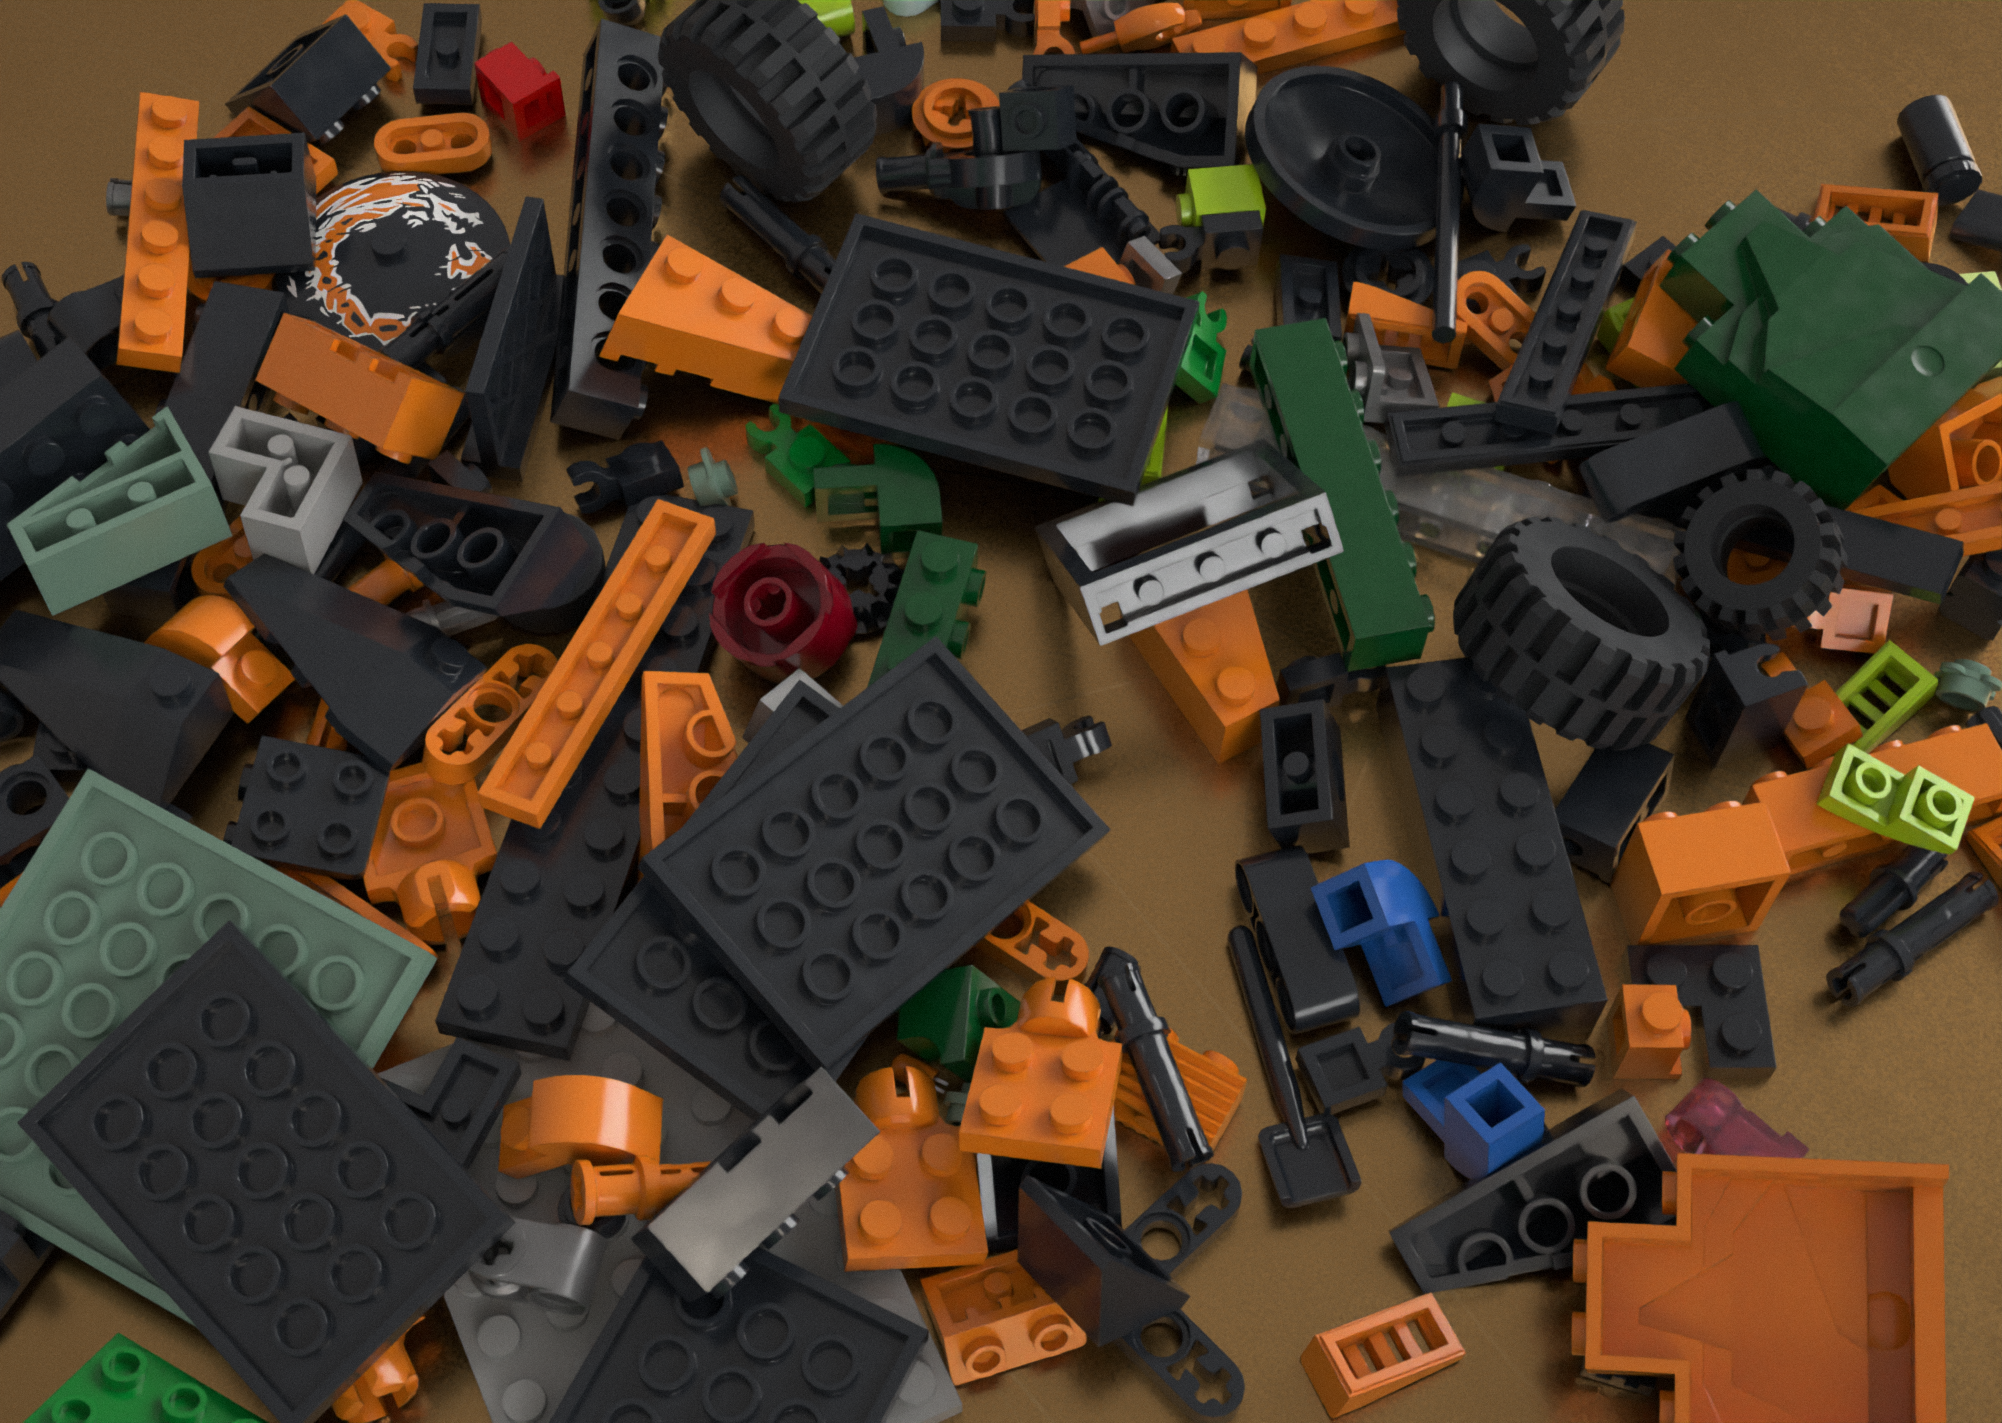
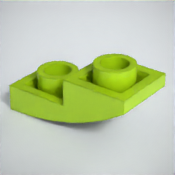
(1906, 807)

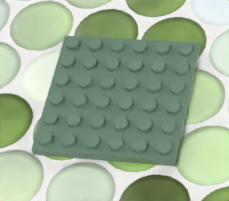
(103, 923)

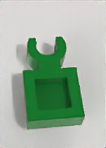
(1204, 356)
(792, 454)

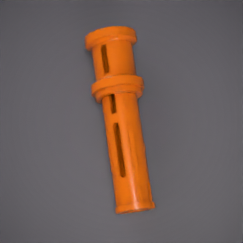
(627, 1188)

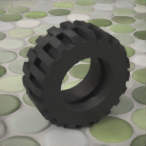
(1508, 67)
(769, 92)
(1580, 633)

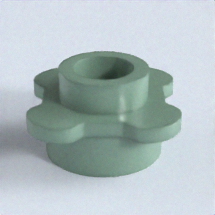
(712, 481)
(1966, 684)

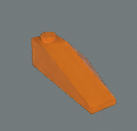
(1957, 449)
(681, 751)

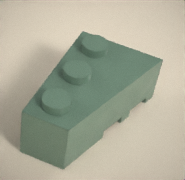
(121, 519)

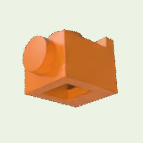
(1647, 1032)

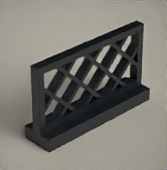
(515, 353)

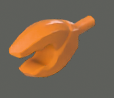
(1146, 28)

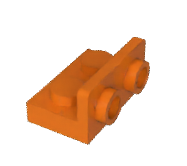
(995, 1318)

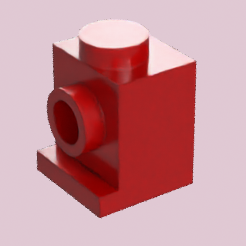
(519, 91)

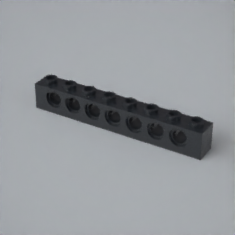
(609, 227)

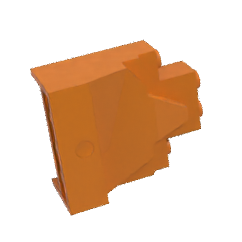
(1776, 1292)

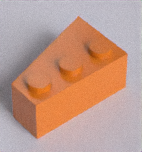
(708, 323)
(358, 390)

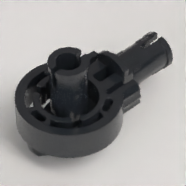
(971, 178)

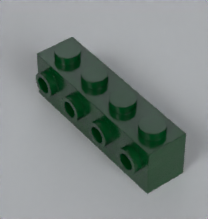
(932, 600)

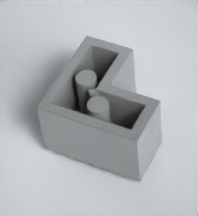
(290, 479)

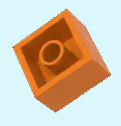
(1699, 874)

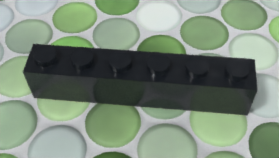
(214, 377)

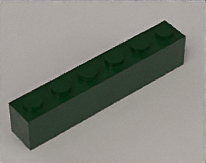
(1320, 431)

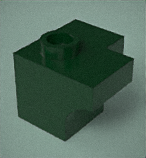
(950, 1017)

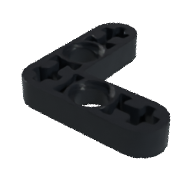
(1212, 1360)

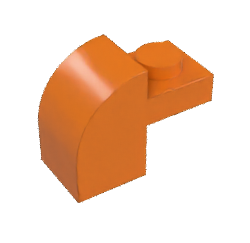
(220, 638)
(579, 1120)

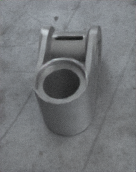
(546, 1266)

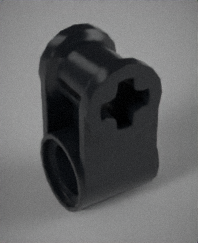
(91, 321)

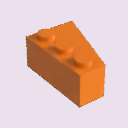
(1214, 671)

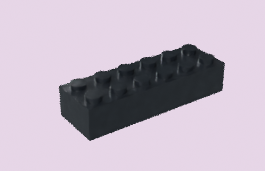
(1489, 852)

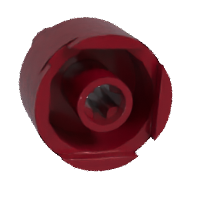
(781, 611)

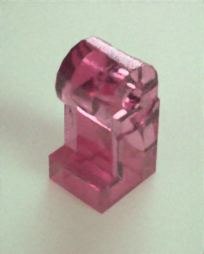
(1717, 1123)

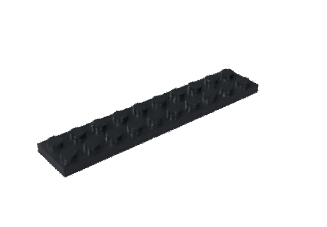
(571, 875)

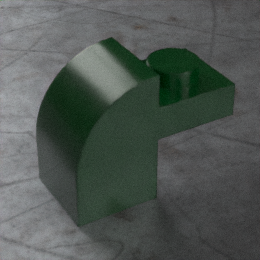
(894, 490)

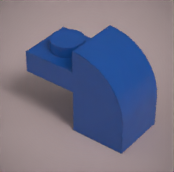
(1389, 916)
(1476, 1115)

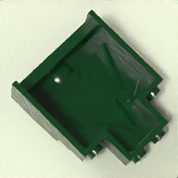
(1828, 339)

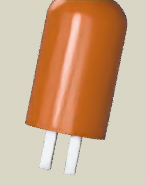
(903, 1060)

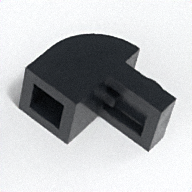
(891, 70)
(1510, 179)

